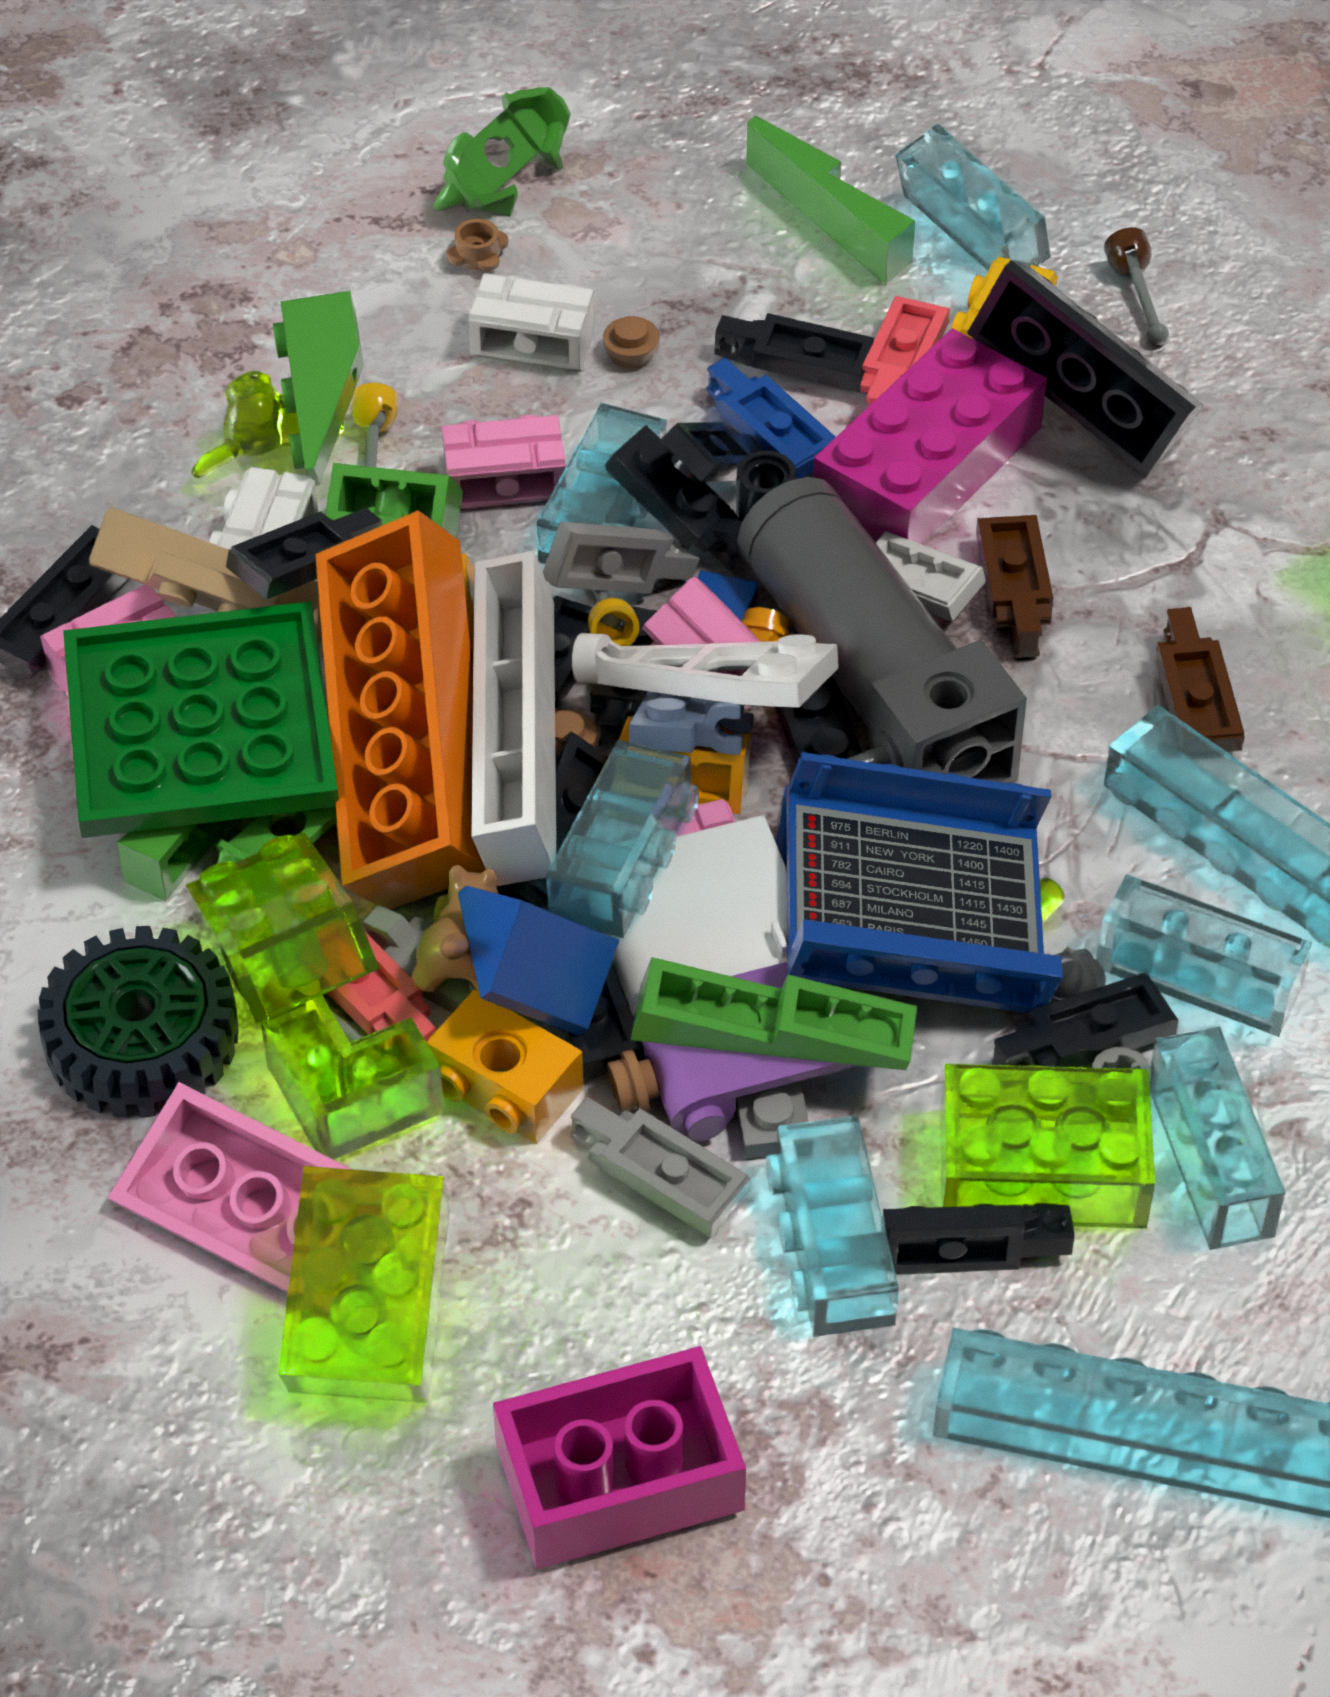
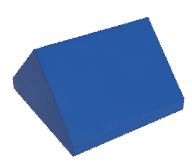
(535, 959)

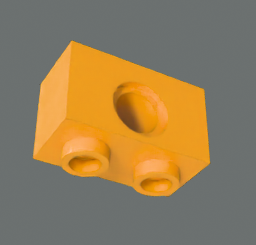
(541, 1067)

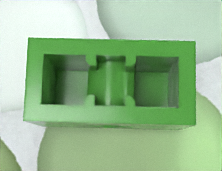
(394, 494)

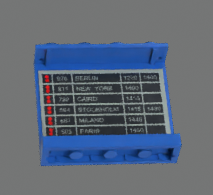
(916, 884)

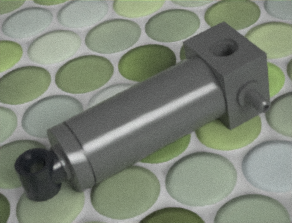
(895, 663)

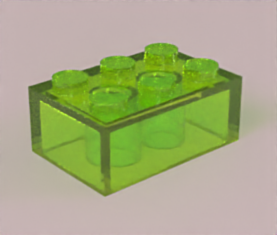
(282, 926)
(1049, 1140)
(365, 1284)

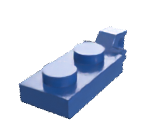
(767, 414)

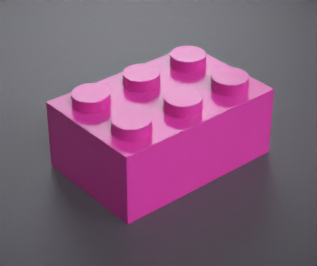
(619, 1457)

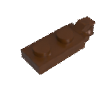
(1016, 578)
(1198, 681)

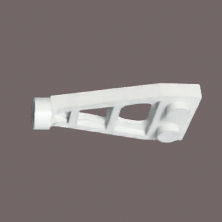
(776, 673)

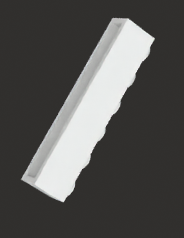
(513, 719)

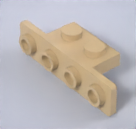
(182, 567)

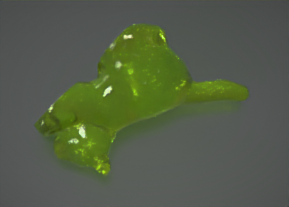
(252, 423)

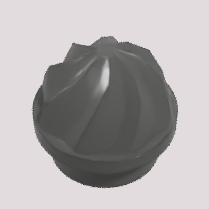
(1080, 973)

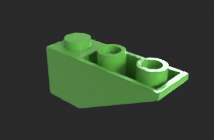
(325, 367)

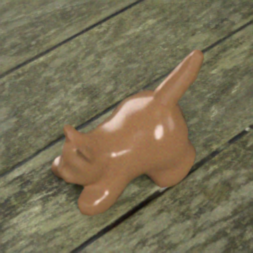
(444, 945)

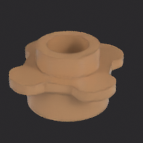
(477, 245)

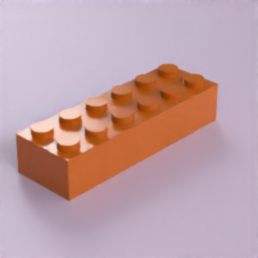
(399, 708)

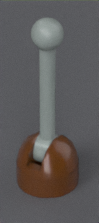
(1134, 264)

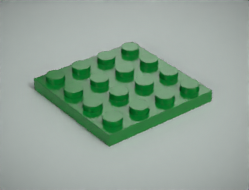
(198, 719)

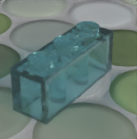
(970, 201)
(586, 489)
(622, 838)
(1203, 954)
(1215, 1138)
(833, 1227)

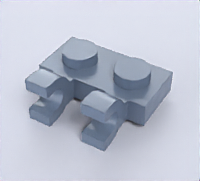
(686, 722)

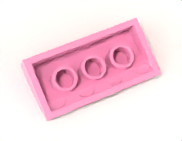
(220, 1183)

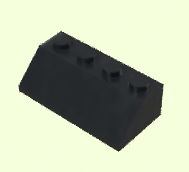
(1086, 367)

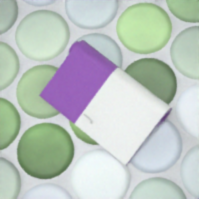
(726, 914)

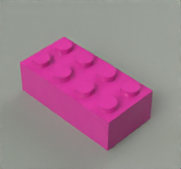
(933, 438)

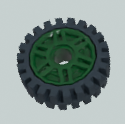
(137, 1020)

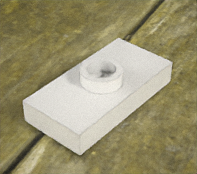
(936, 578)

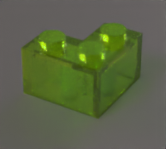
(351, 1090)

